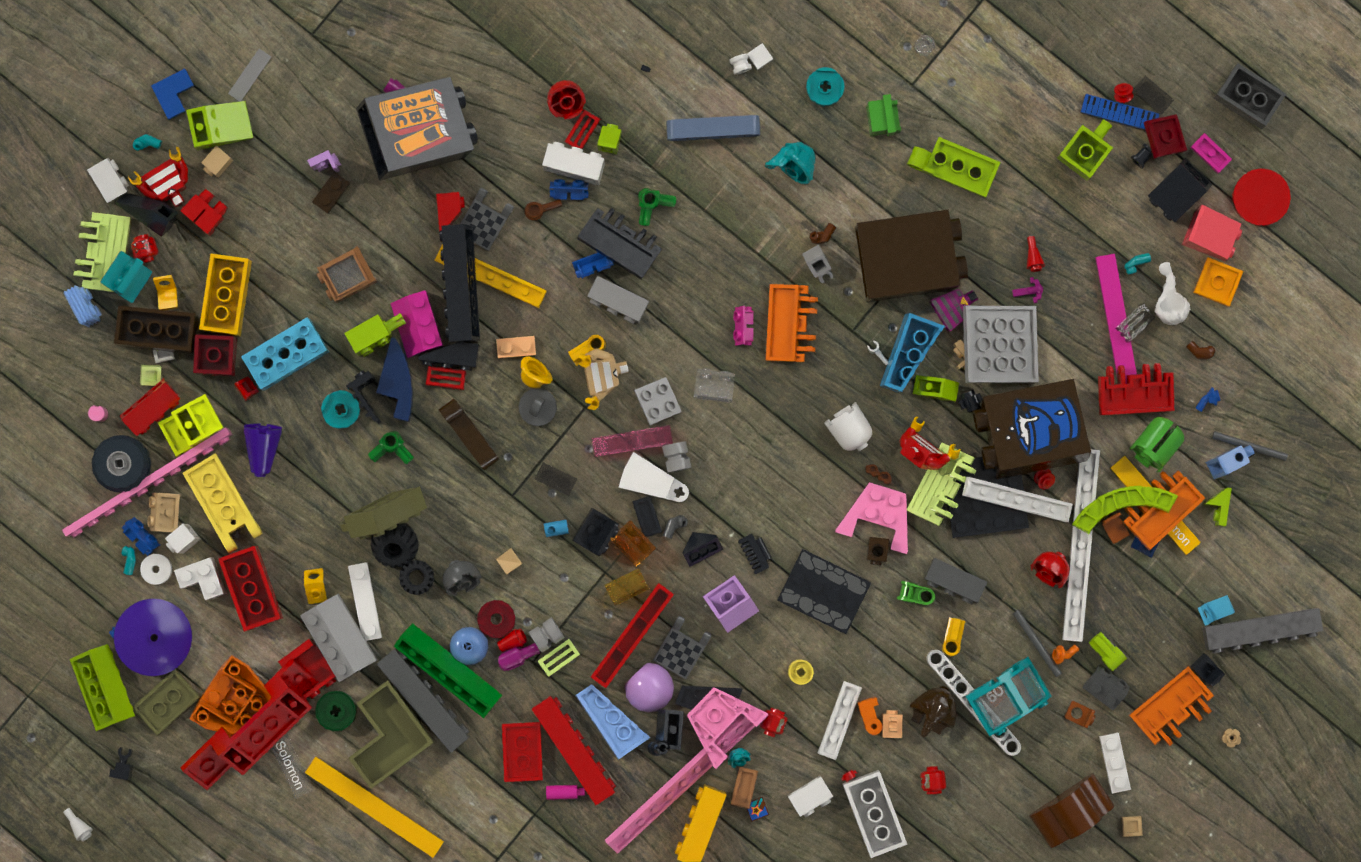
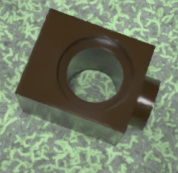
(883, 543)

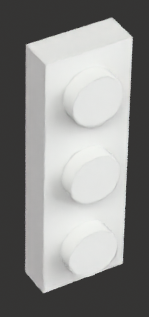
(1114, 762)

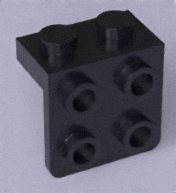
(596, 532)

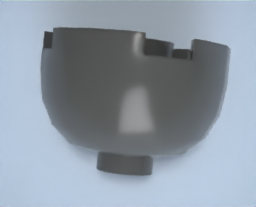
(460, 576)

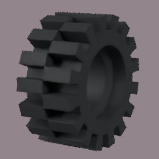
(428, 577)

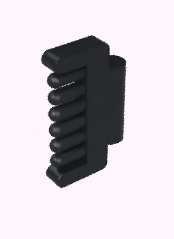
(760, 551)

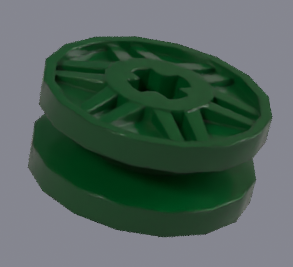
(327, 703)

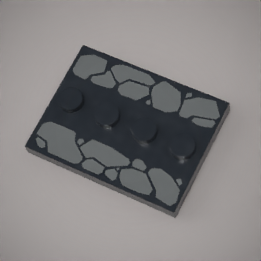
(824, 591)

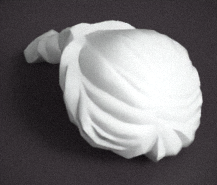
(1171, 305)

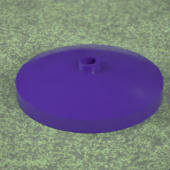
(134, 633)

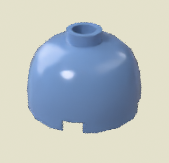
(478, 645)

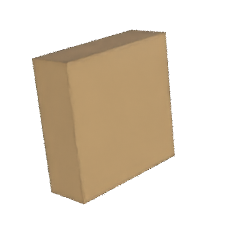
(1131, 826)

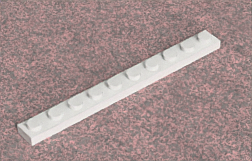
(1080, 552)

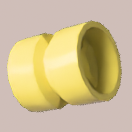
(800, 672)

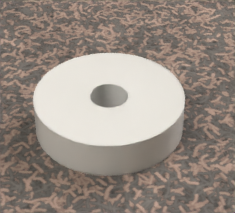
(147, 569)

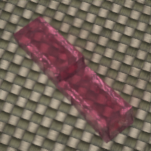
(632, 441)

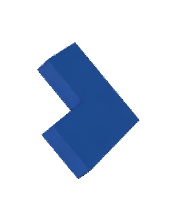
(168, 90)

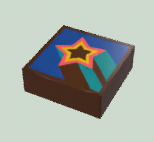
(757, 809)

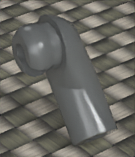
(673, 524)

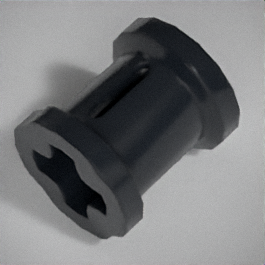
(1142, 156)

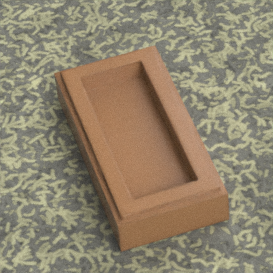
(744, 788)

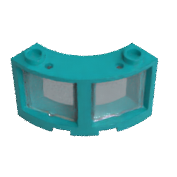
(1018, 694)

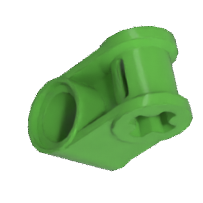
(914, 593)

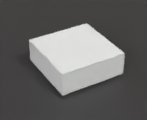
(759, 56)

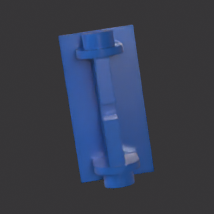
(576, 188)
(587, 265)
(135, 529)

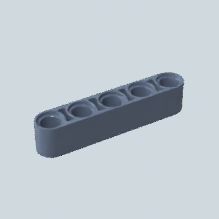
(713, 128)

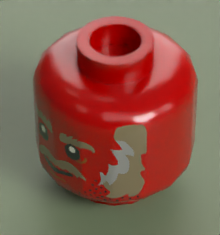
(774, 722)
(933, 780)

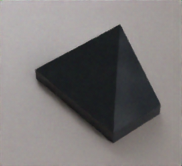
(701, 547)

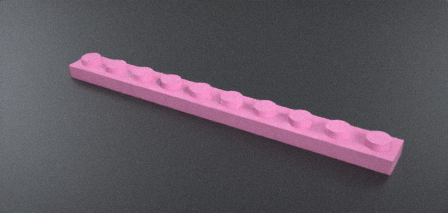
(153, 479)
(676, 786)

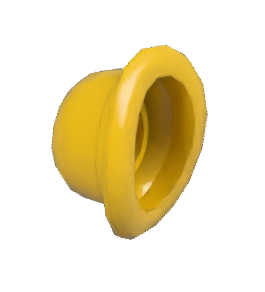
(534, 373)

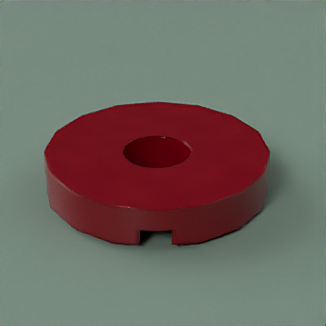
(485, 614)

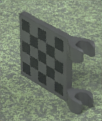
(485, 221)
(680, 651)

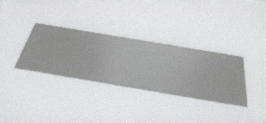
(249, 75)

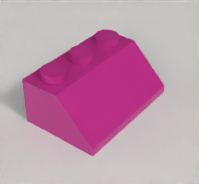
(421, 329)

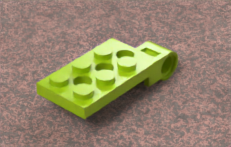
(925, 162)

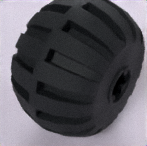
(398, 554)

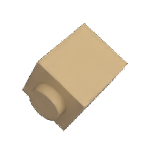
(216, 162)

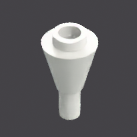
(80, 828)

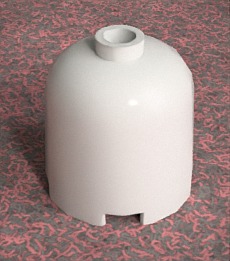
(850, 428)

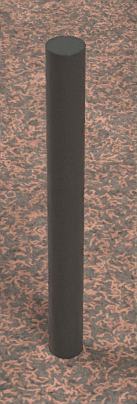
(1257, 448)
(1037, 643)

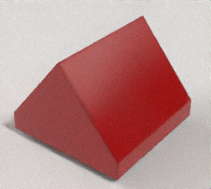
(246, 388)

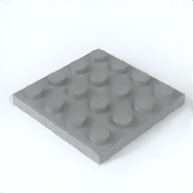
(1000, 344)

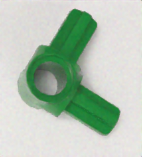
(657, 199)
(384, 447)

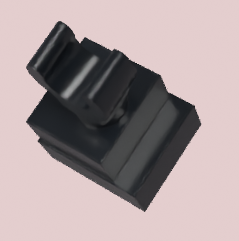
(122, 769)

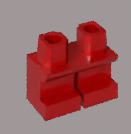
(203, 214)

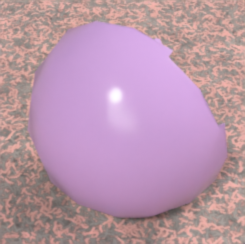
(649, 688)

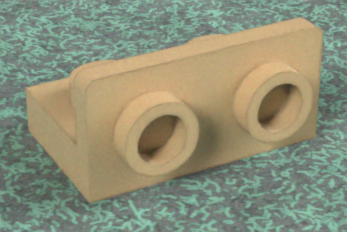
(163, 512)

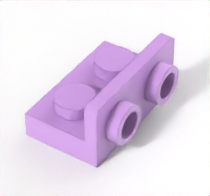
(322, 160)

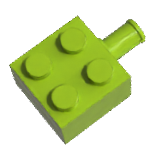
(1086, 150)
(372, 334)

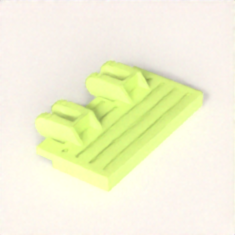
(111, 238)
(938, 486)

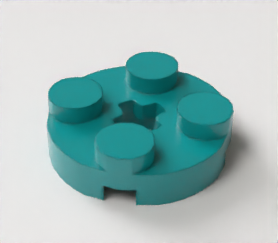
(818, 78)
(331, 415)

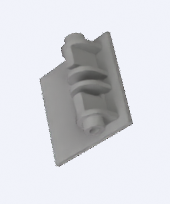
(657, 401)

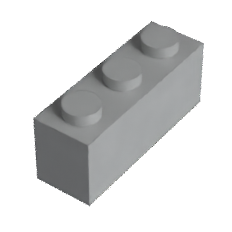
(617, 300)

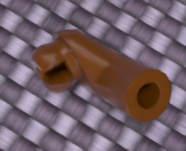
(823, 236)
(1201, 353)

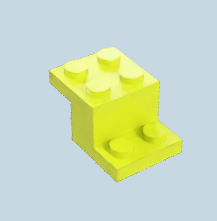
(190, 425)

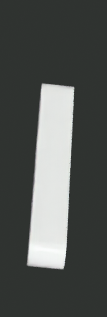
(952, 682)

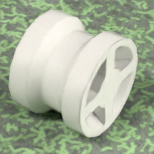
(740, 64)

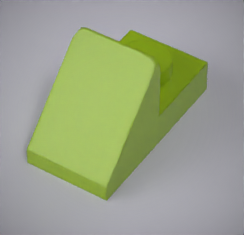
(1222, 501)

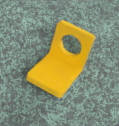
(166, 293)
(315, 587)

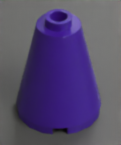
(261, 446)

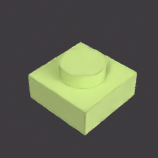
(150, 374)

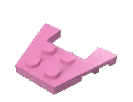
(880, 507)
(715, 715)

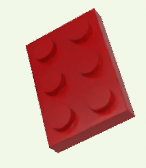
(522, 751)

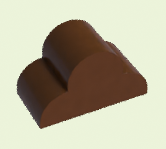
(1072, 811)

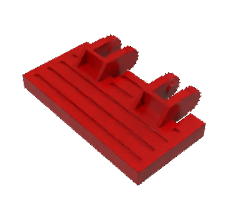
(1139, 392)

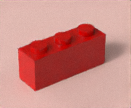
(150, 407)

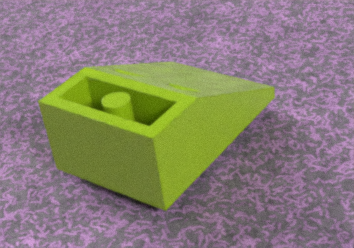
(219, 124)

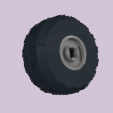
(121, 463)

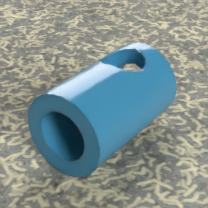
(556, 528)

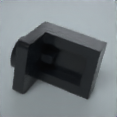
(1207, 670)

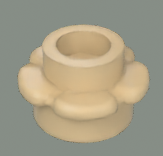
(1226, 737)

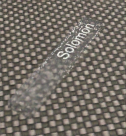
(292, 767)

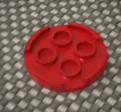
(1261, 197)

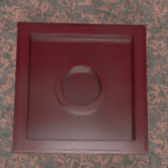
(1165, 136)

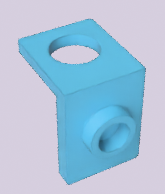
(1216, 609)

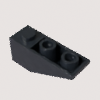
(150, 212)
(457, 354)

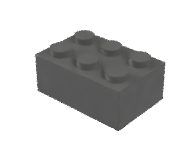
(1249, 96)

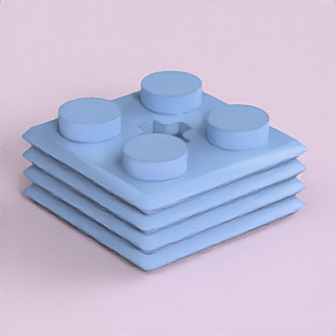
(81, 305)

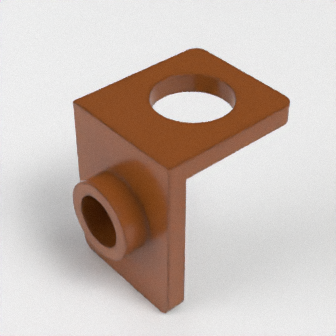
(1115, 528)
(1087, 715)

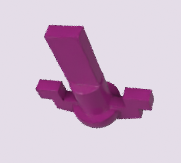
(1037, 289)

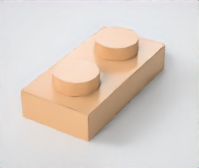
(516, 347)

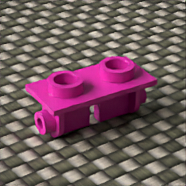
(742, 317)

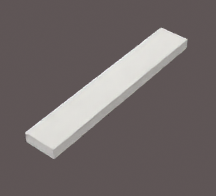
(1017, 499)

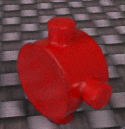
(849, 775)

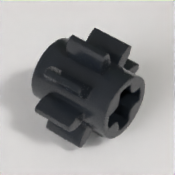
(970, 401)

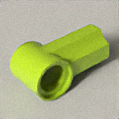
(1111, 655)

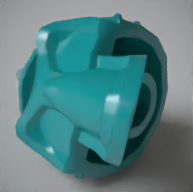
(796, 161)

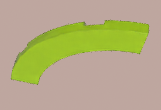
(1121, 499)

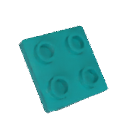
(126, 276)

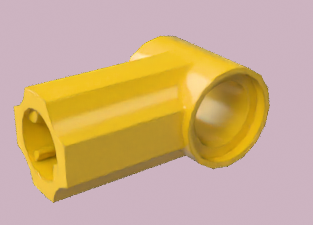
(584, 348)
(953, 634)

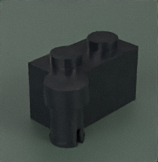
(668, 732)

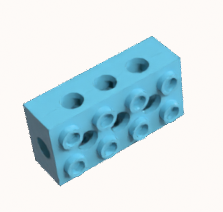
(273, 348)

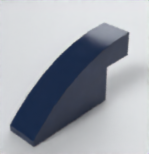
(397, 381)

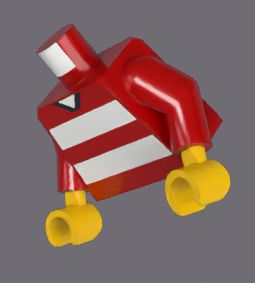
(165, 180)
(922, 452)

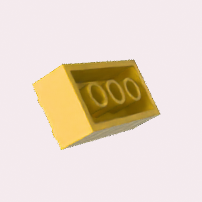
(225, 295)
(701, 825)

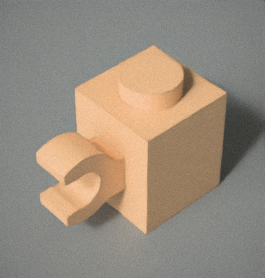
(891, 724)

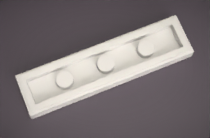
(839, 720)

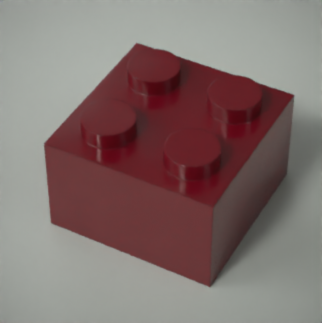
(215, 355)

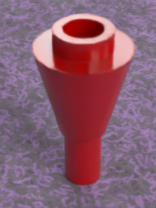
(1034, 261)

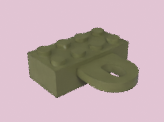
(384, 513)

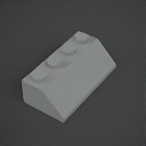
(338, 637)

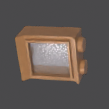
(346, 275)

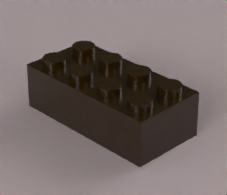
(156, 329)

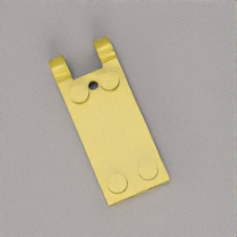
(220, 500)

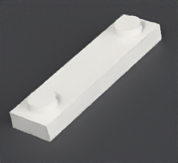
(365, 601)

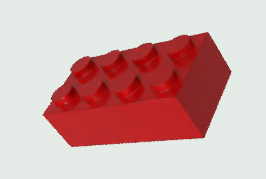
(250, 588)

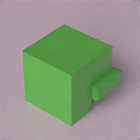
(883, 116)

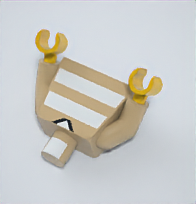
(600, 374)

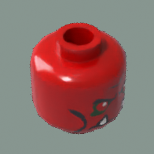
(144, 248)

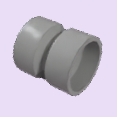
(676, 456)
(546, 634)

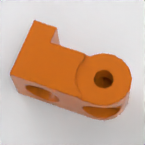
(868, 714)

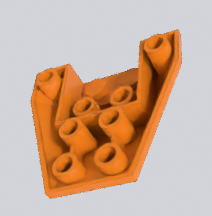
(230, 698)

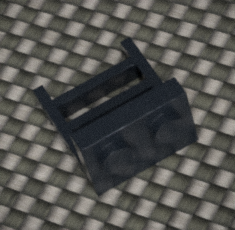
(362, 380)

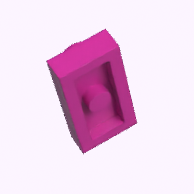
(1211, 153)

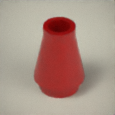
(512, 640)

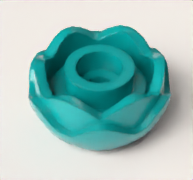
(738, 757)

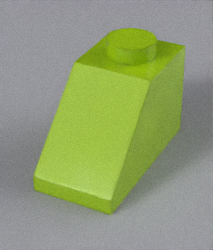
(609, 139)
(936, 388)

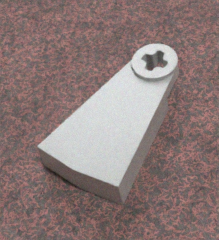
(648, 479)

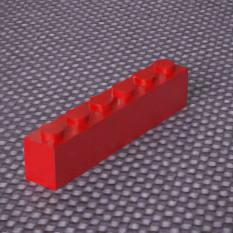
(632, 635)
(573, 750)

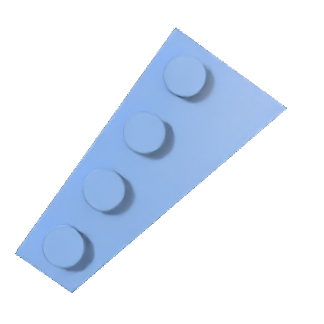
(615, 727)

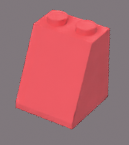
(1212, 233)

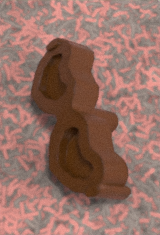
(874, 472)

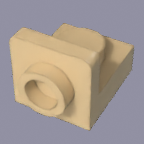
(959, 351)

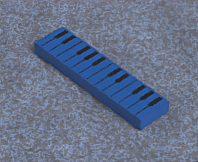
(1116, 112)

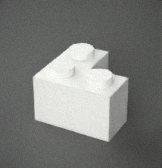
(204, 573)

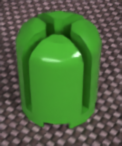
(1165, 449)

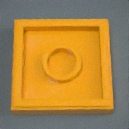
(1218, 282)

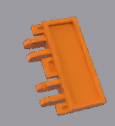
(786, 322)
(1155, 523)

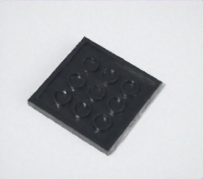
(982, 517)

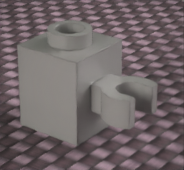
(817, 262)

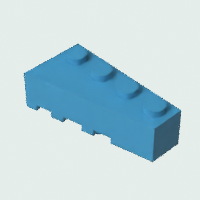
(909, 350)

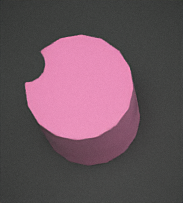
(97, 413)

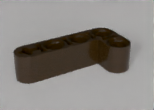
(469, 434)

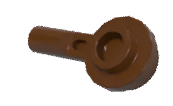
(535, 210)

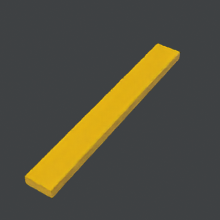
(374, 807)

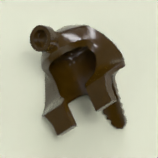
(939, 710)

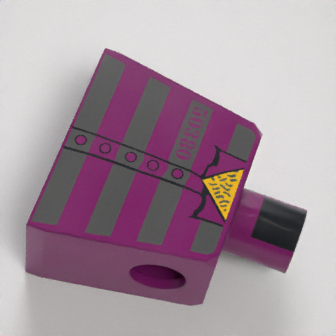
(950, 307)

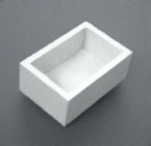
(573, 163)

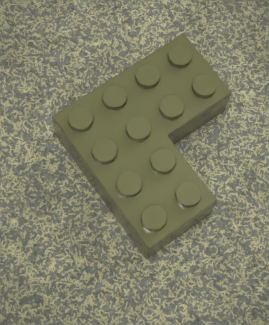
(399, 736)

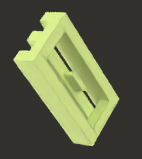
(572, 648)

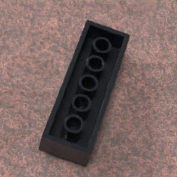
(460, 283)

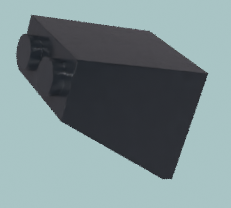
(1179, 190)

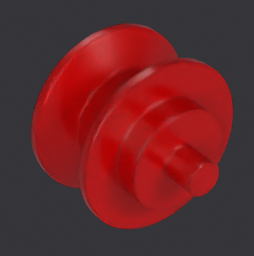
(1123, 93)
(1044, 479)

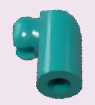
(145, 141)
(1136, 260)
(129, 552)

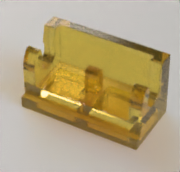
(626, 587)

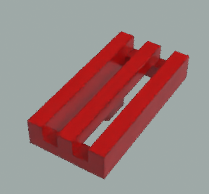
(577, 124)
(445, 385)

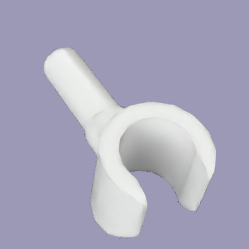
(878, 353)

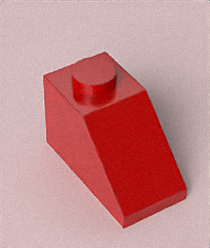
(449, 207)

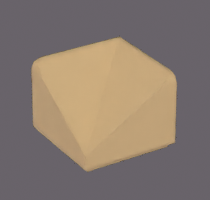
(509, 561)

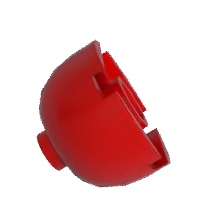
(566, 99)
(1051, 568)

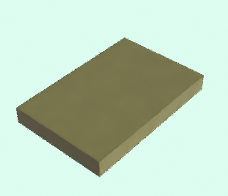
(166, 702)

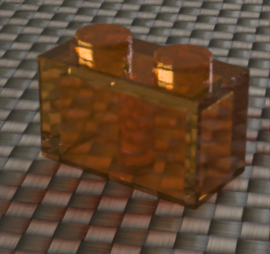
(633, 543)

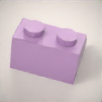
(731, 603)

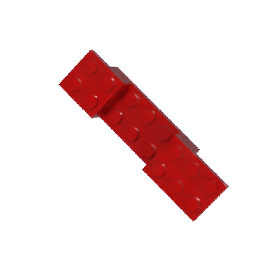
(258, 733)

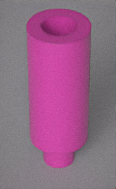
(564, 792)

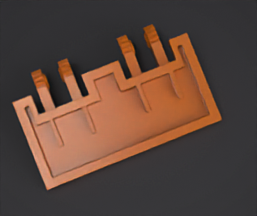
(1170, 705)

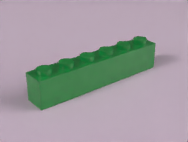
(447, 670)

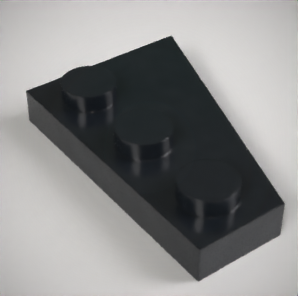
(691, 695)

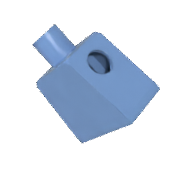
(1230, 461)

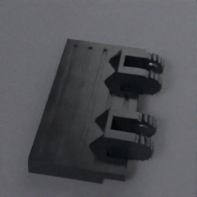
(619, 243)

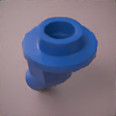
(1211, 397)

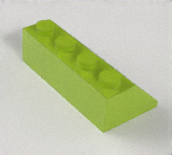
(102, 687)

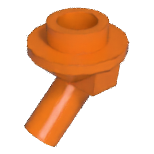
(1059, 654)

